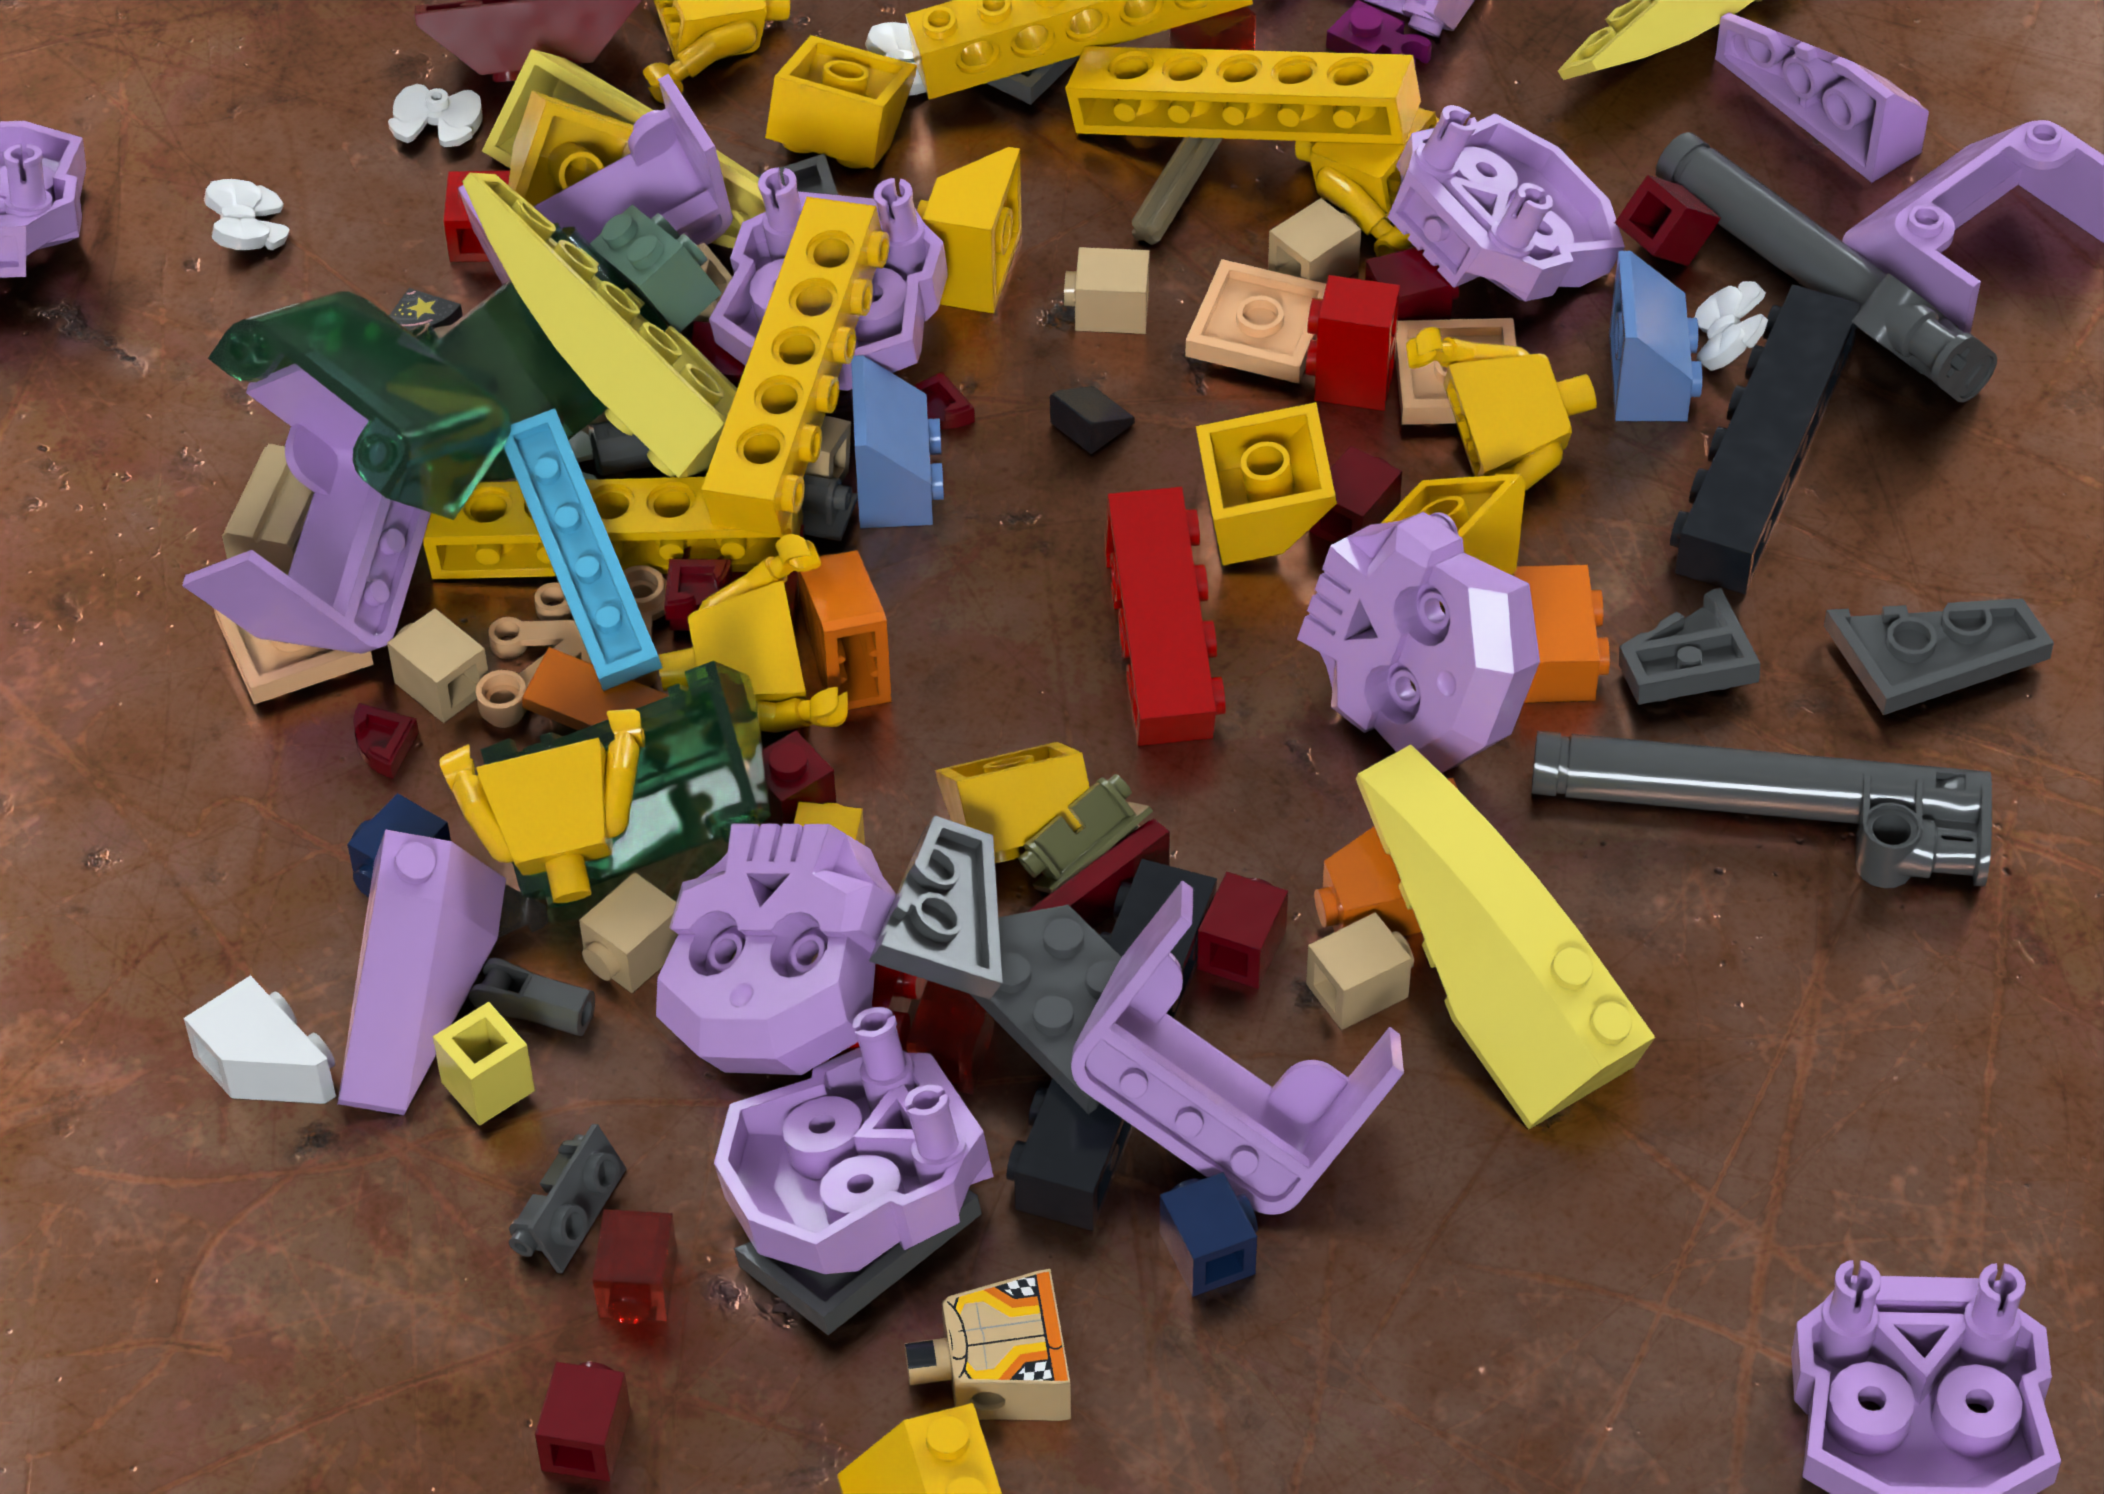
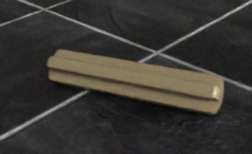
(1172, 188)

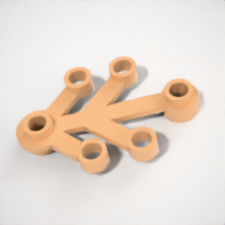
(501, 691)

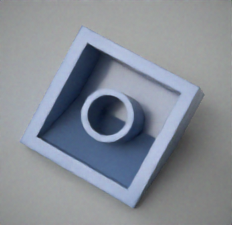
(1651, 345)
(893, 449)

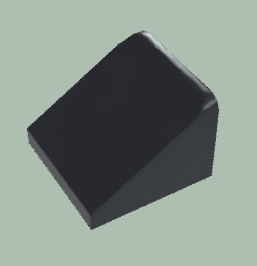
(1088, 416)

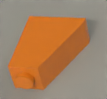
(847, 629)
(1363, 882)

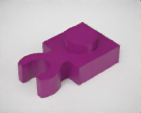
(1375, 32)

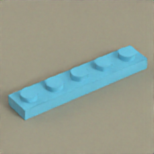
(580, 551)

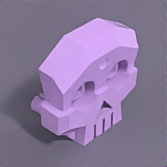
(38, 191)
(1502, 207)
(903, 290)
(1384, 626)
(776, 906)
(852, 1156)
(1923, 1357)

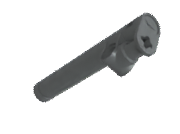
(1825, 264)
(1904, 814)

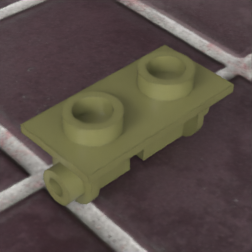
(1104, 823)

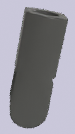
(539, 997)

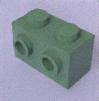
(658, 265)

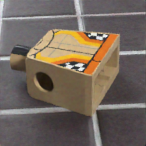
(1000, 1351)

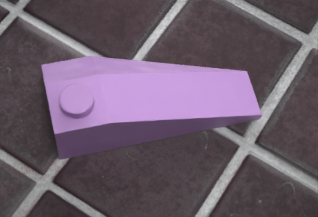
(1830, 97)
(421, 950)

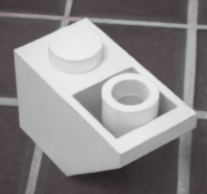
(257, 1048)

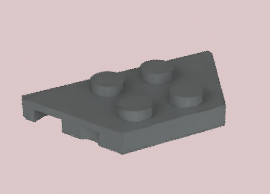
(1050, 986)

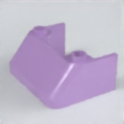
(668, 173)
(1920, 222)
(353, 544)
(1204, 1102)

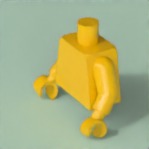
(709, 32)
(1363, 181)
(1505, 403)
(753, 633)
(553, 804)

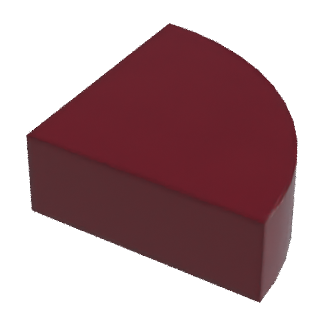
(946, 402)
(692, 582)
(383, 738)

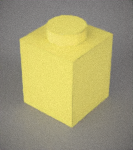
(484, 1063)

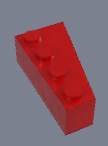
(1161, 615)

